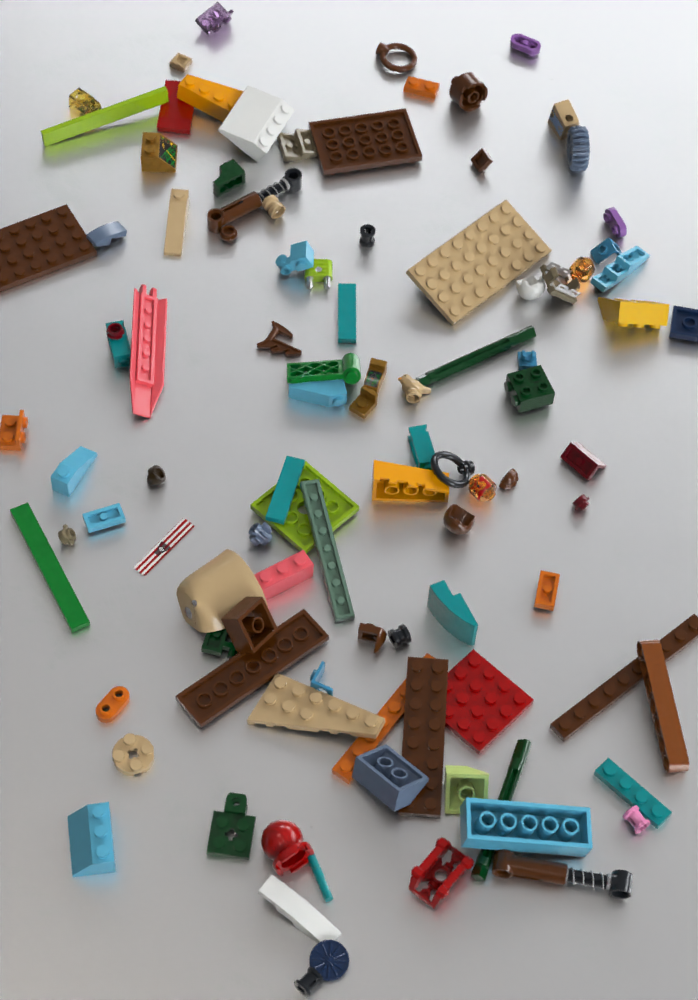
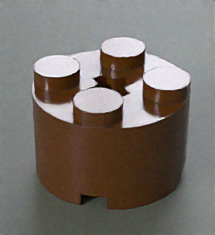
(468, 91)

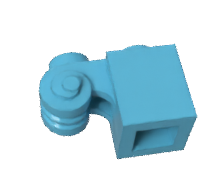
(300, 258)

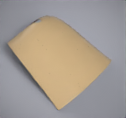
(217, 590)

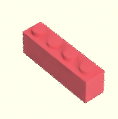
(285, 574)

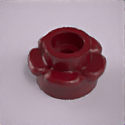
(115, 331)
(581, 502)

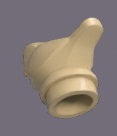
(413, 388)

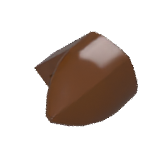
(373, 634)

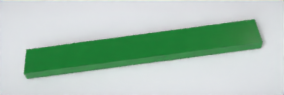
(50, 567)

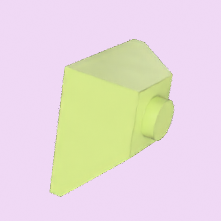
(463, 783)

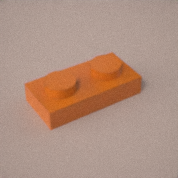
(421, 87)
(547, 590)

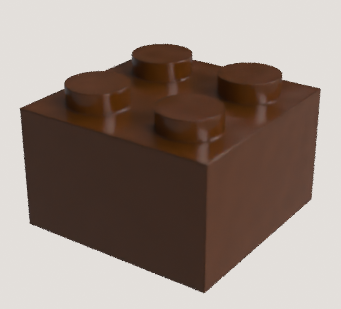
(249, 624)

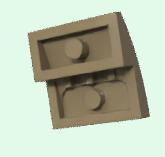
(297, 145)

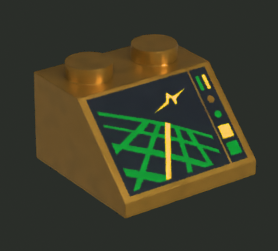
(158, 153)

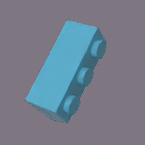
(91, 840)

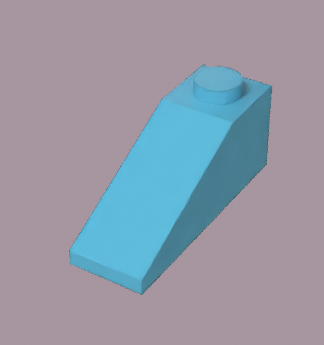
(324, 393)
(72, 470)

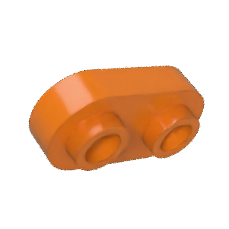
(113, 703)

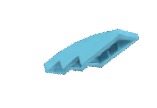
(620, 268)

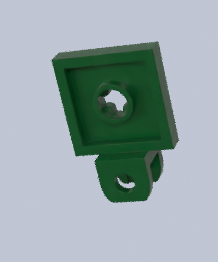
(233, 819)

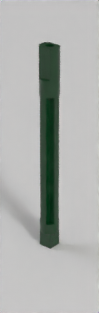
(477, 356)
(509, 786)

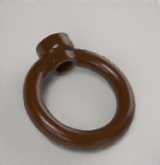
(383, 50)

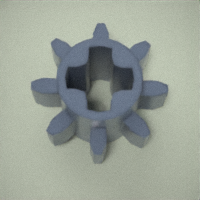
(260, 534)

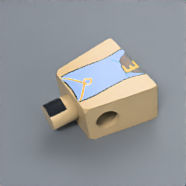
(562, 118)

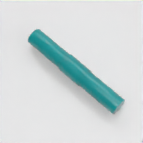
(320, 878)

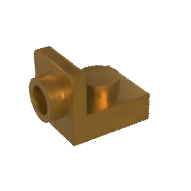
(364, 402)

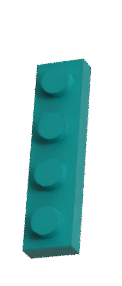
(632, 792)

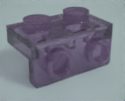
(213, 18)

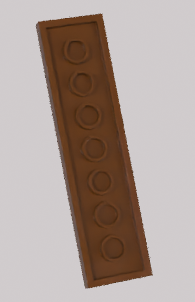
(250, 671)
(425, 730)

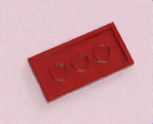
(176, 114)

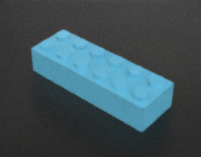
(525, 827)

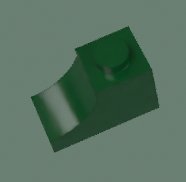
(230, 177)

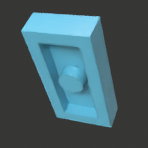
(104, 518)

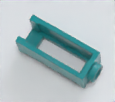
(120, 348)
(421, 446)

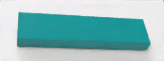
(346, 313)
(285, 490)

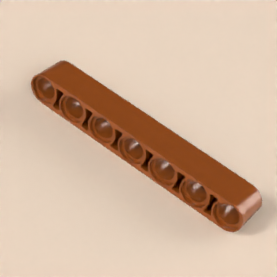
(662, 706)

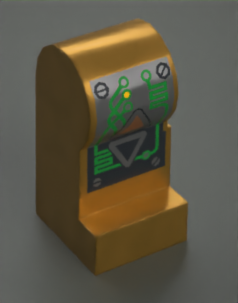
(375, 374)

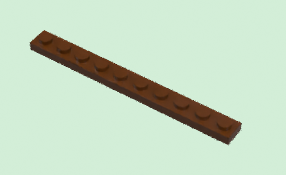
(621, 683)

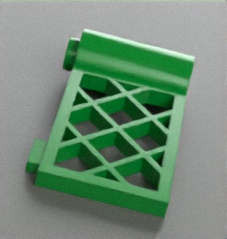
(347, 369)

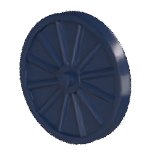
(329, 959)

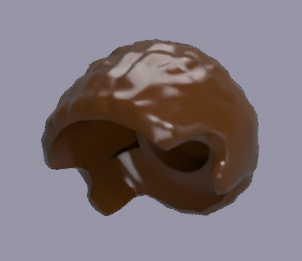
(458, 520)

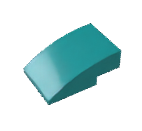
(452, 613)

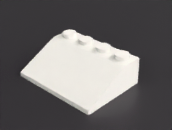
(256, 121)

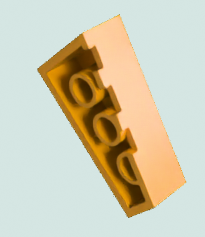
(208, 96)
(407, 484)

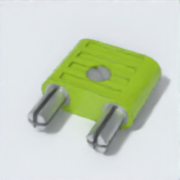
(320, 272)

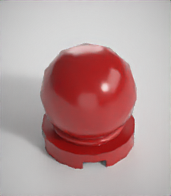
(285, 846)

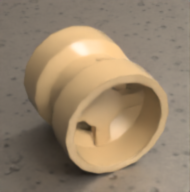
(273, 206)

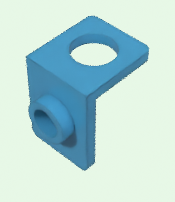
(604, 250)
(315, 678)

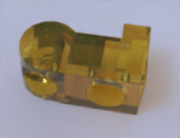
(83, 102)

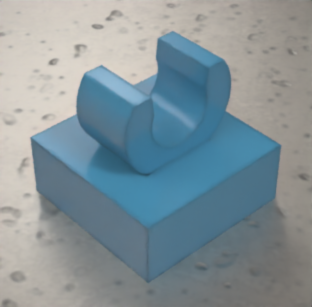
(526, 359)

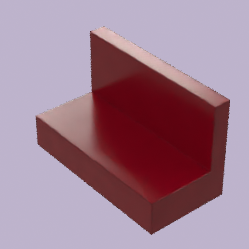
(582, 460)

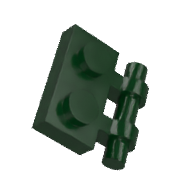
(216, 642)

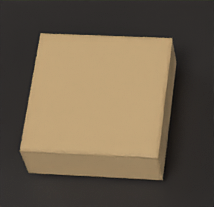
(180, 62)

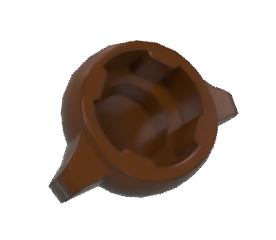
(509, 480)

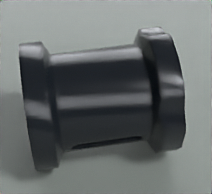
(367, 232)
(308, 981)

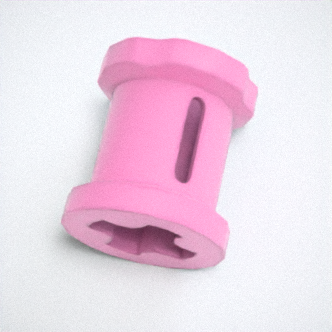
(636, 819)

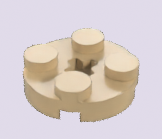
(129, 744)

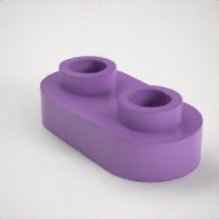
(525, 44)
(615, 222)

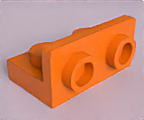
(12, 431)

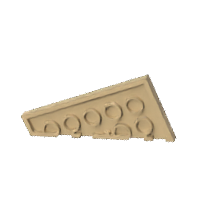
(308, 709)

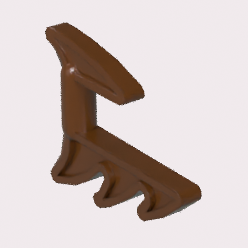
(277, 346)

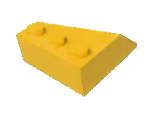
(634, 312)

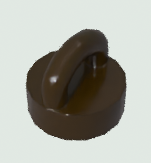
(155, 475)

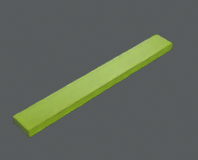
(104, 116)

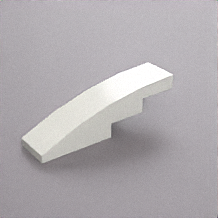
(298, 910)

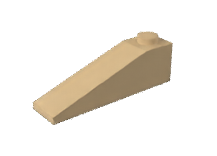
(176, 222)

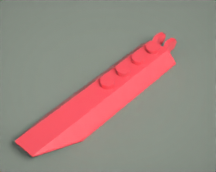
(147, 350)

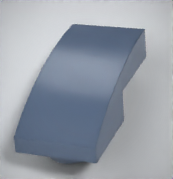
(103, 234)

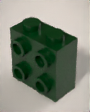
(529, 389)

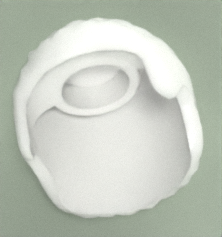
(530, 287)

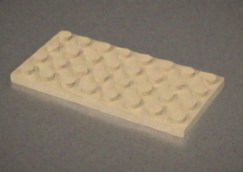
(478, 262)

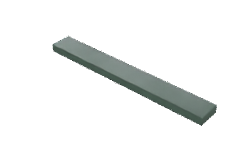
(327, 551)

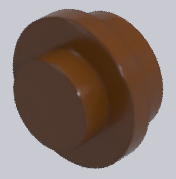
(228, 233)

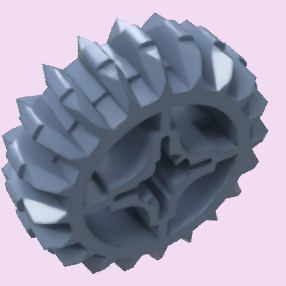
(578, 148)

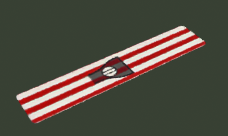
(163, 546)

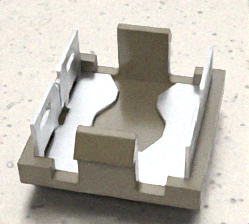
(557, 283)

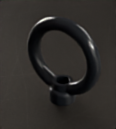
(464, 467)

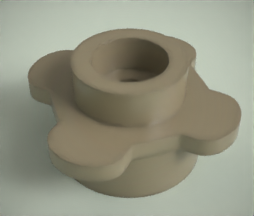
(67, 535)

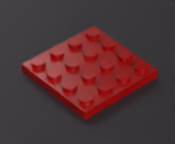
(481, 702)

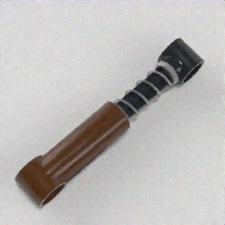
(220, 217)
(509, 865)

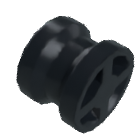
(399, 636)

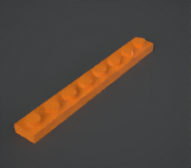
(393, 713)

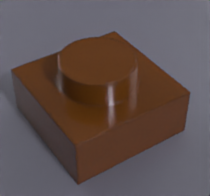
(481, 160)

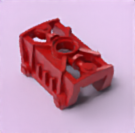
(432, 865)

